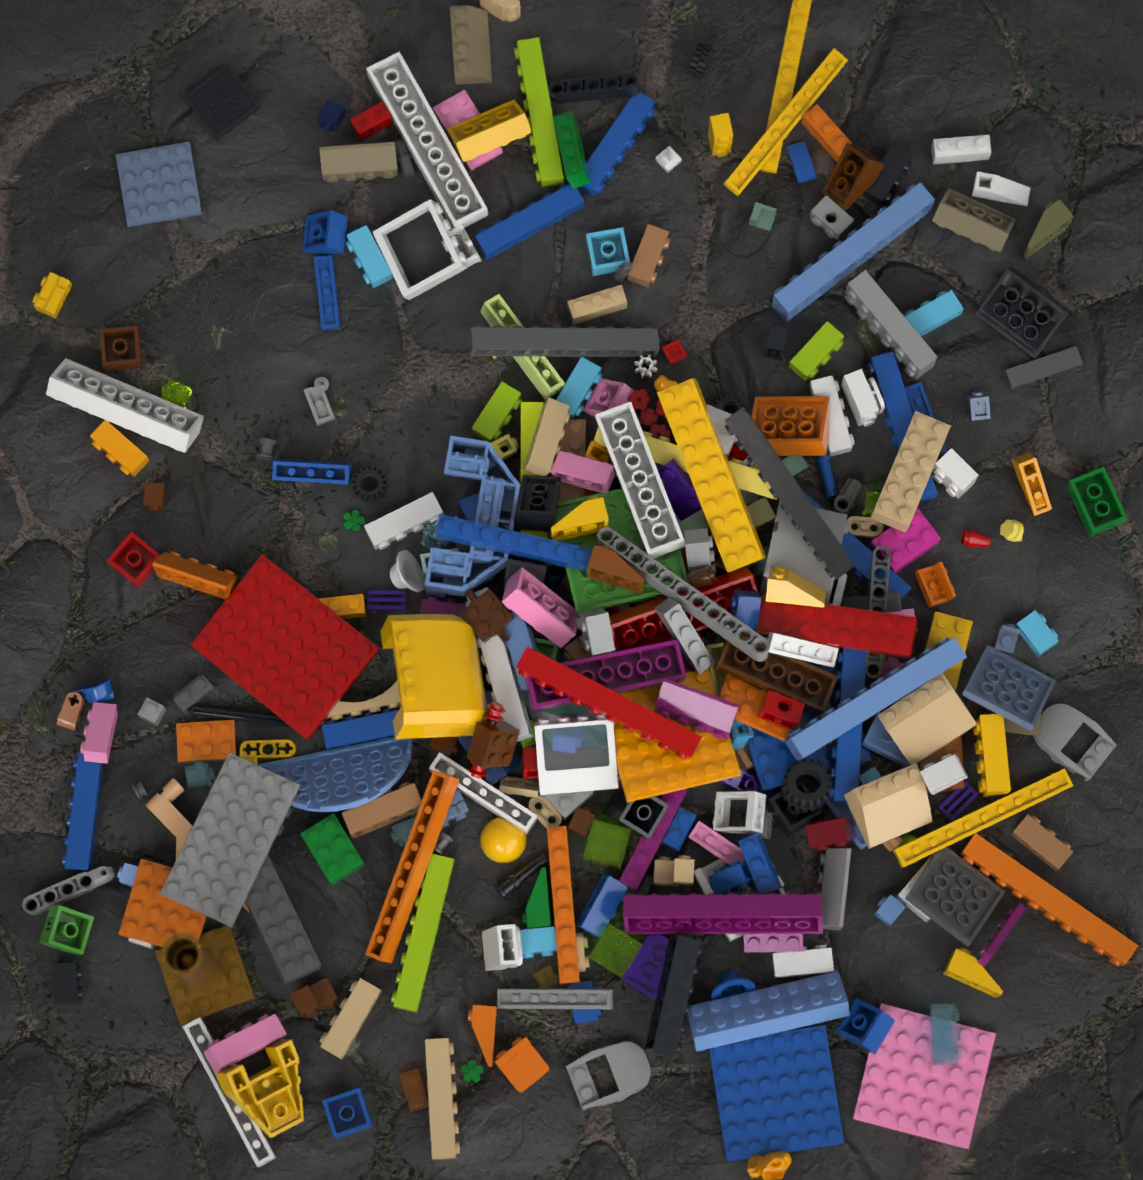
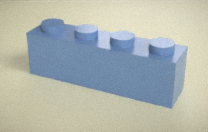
(520, 638)

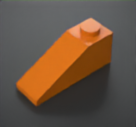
(484, 1024)

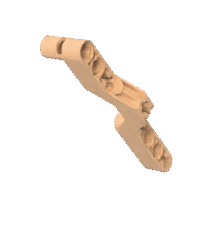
(162, 808)

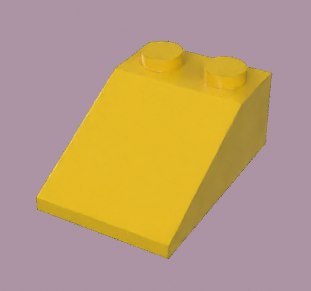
(582, 521)
(790, 588)
(965, 969)

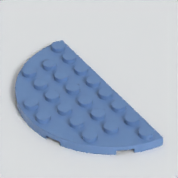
(345, 775)

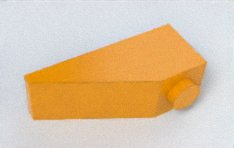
(1032, 483)

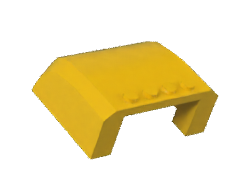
(435, 675)

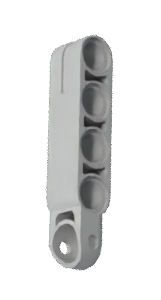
(58, 889)

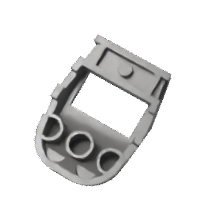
(1058, 726)
(628, 1067)

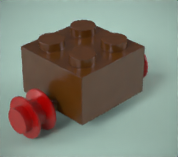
(492, 742)

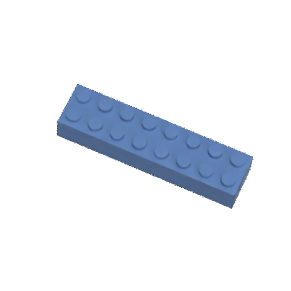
(767, 1011)

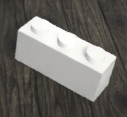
(961, 149)
(803, 963)

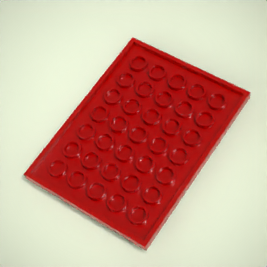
(285, 647)

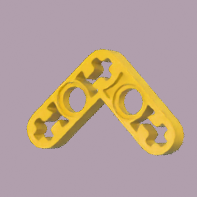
(253, 757)

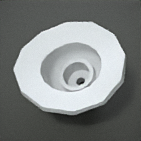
(407, 572)

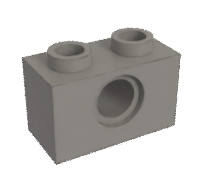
(827, 208)

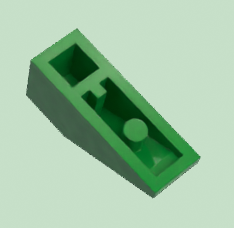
(537, 909)

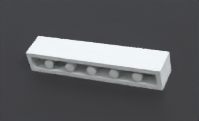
(486, 794)

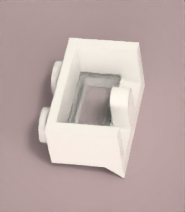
(465, 246)

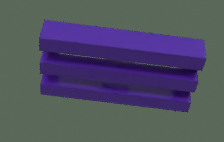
(386, 593)
(970, 789)

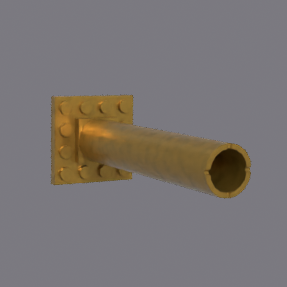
(204, 974)

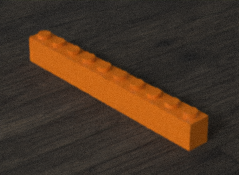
(412, 867)
(1049, 900)

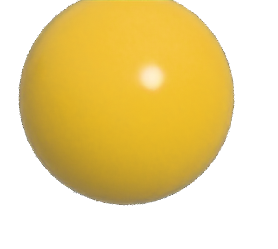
(502, 841)

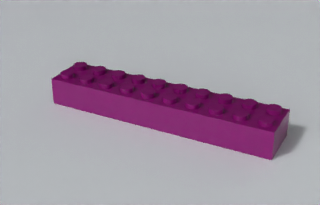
(723, 914)

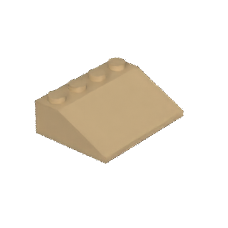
(927, 719)
(890, 805)

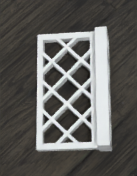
(802, 649)

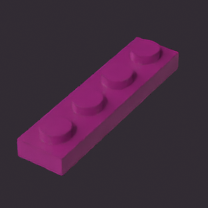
(997, 939)

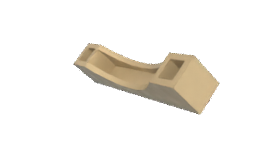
(388, 699)

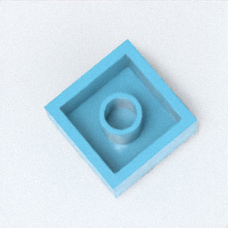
(607, 250)

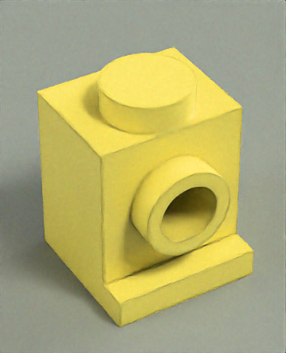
(505, 441)

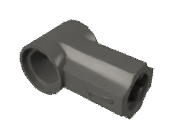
(847, 495)

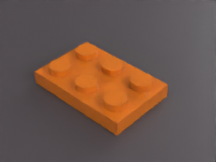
(205, 740)

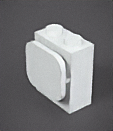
(862, 397)
(502, 947)

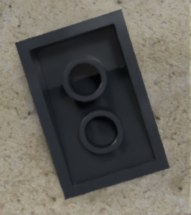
(537, 503)

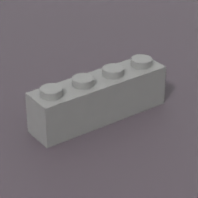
(698, 549)
(682, 629)

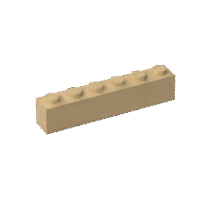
(441, 1098)

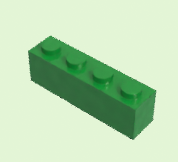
(571, 149)

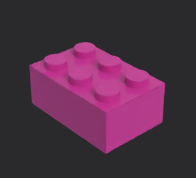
(907, 546)

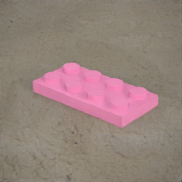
(457, 110)

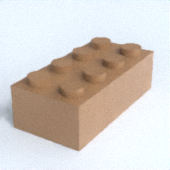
(383, 810)

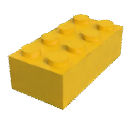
(949, 626)
(992, 756)

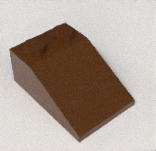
(852, 175)

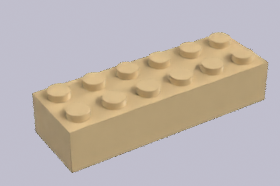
(910, 472)

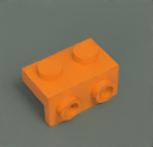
(935, 584)

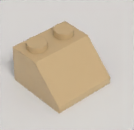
(502, 9)

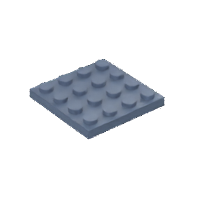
(158, 184)
(1009, 688)

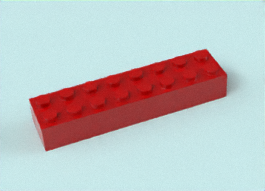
(643, 626)
(840, 627)

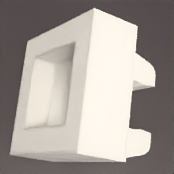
(668, 159)

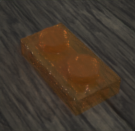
(414, 1090)

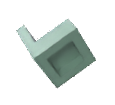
(762, 216)

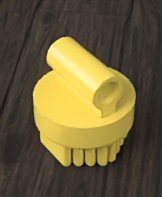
(1012, 530)

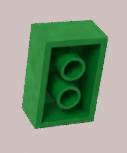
(1096, 501)
(332, 849)

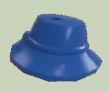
(731, 984)

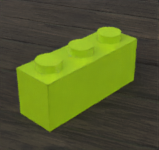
(817, 351)
(497, 413)

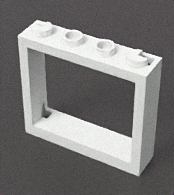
(451, 242)

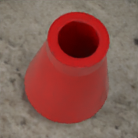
(974, 539)

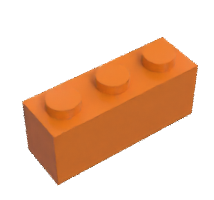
(825, 131)

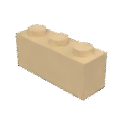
(597, 304)

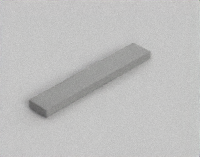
(554, 999)

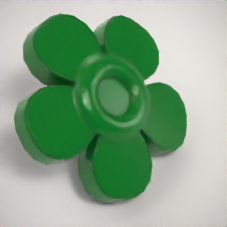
(353, 520)
(472, 1072)

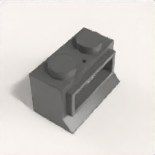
(193, 693)

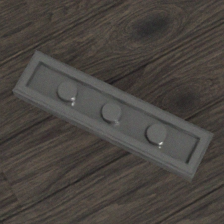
(1043, 367)

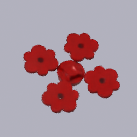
(649, 415)

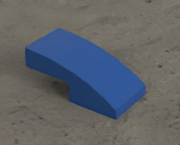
(801, 162)

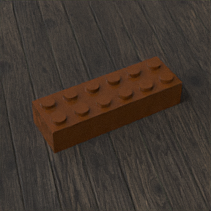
(779, 673)

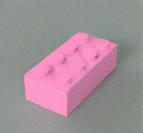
(540, 607)

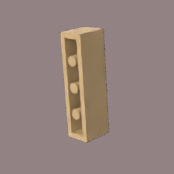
(546, 437)
(350, 1019)

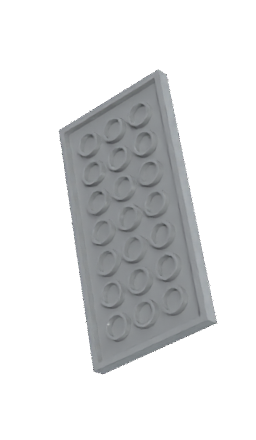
(230, 840)

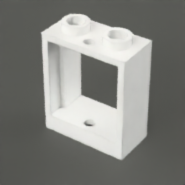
(754, 815)

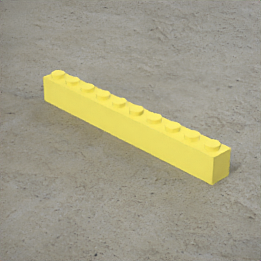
(664, 451)

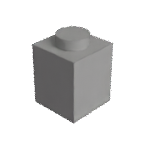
(152, 712)

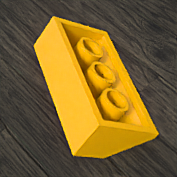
(489, 130)

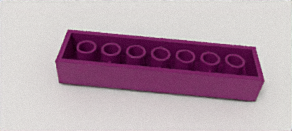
(618, 671)

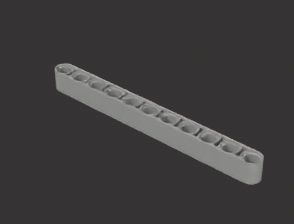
(692, 596)

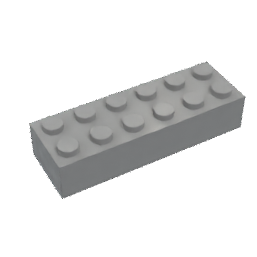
(890, 325)

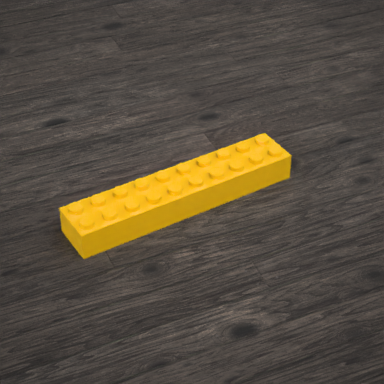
(711, 475)

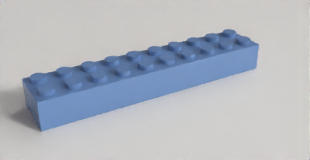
(852, 252)
(877, 698)

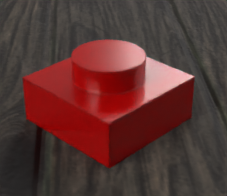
(674, 352)

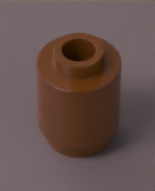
(701, 577)

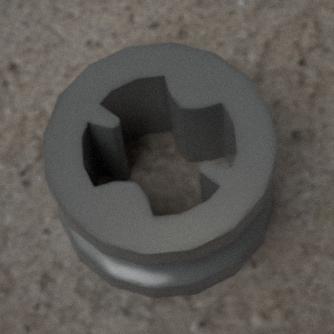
(139, 790)

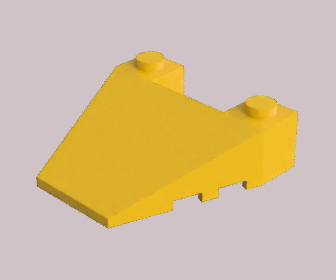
(271, 1095)

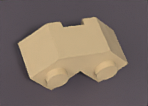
(674, 872)

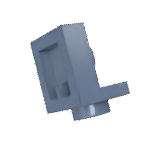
(979, 405)
(1007, 638)

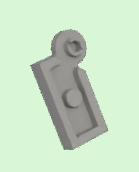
(318, 401)

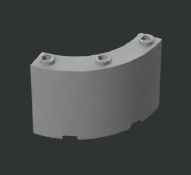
(793, 553)

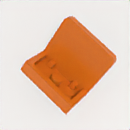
(521, 1064)

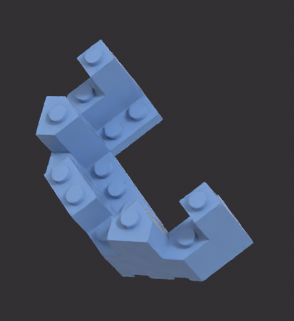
(457, 571)

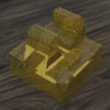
(546, 978)

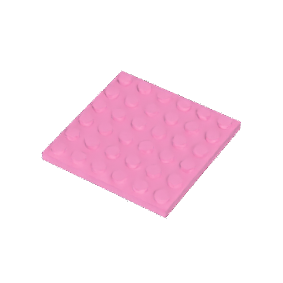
(921, 1099)

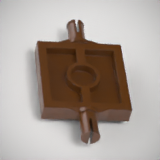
(487, 616)

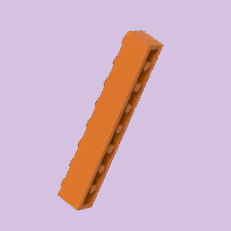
(563, 905)

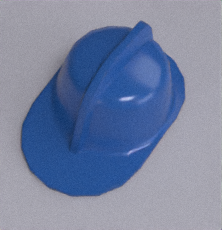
(98, 692)

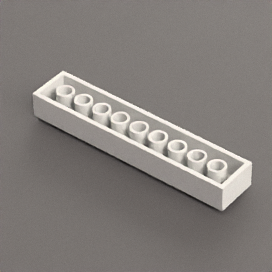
(427, 141)

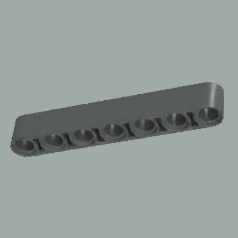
(880, 603)

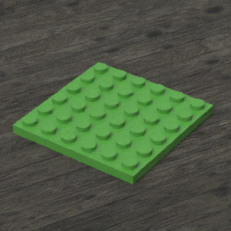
(592, 593)

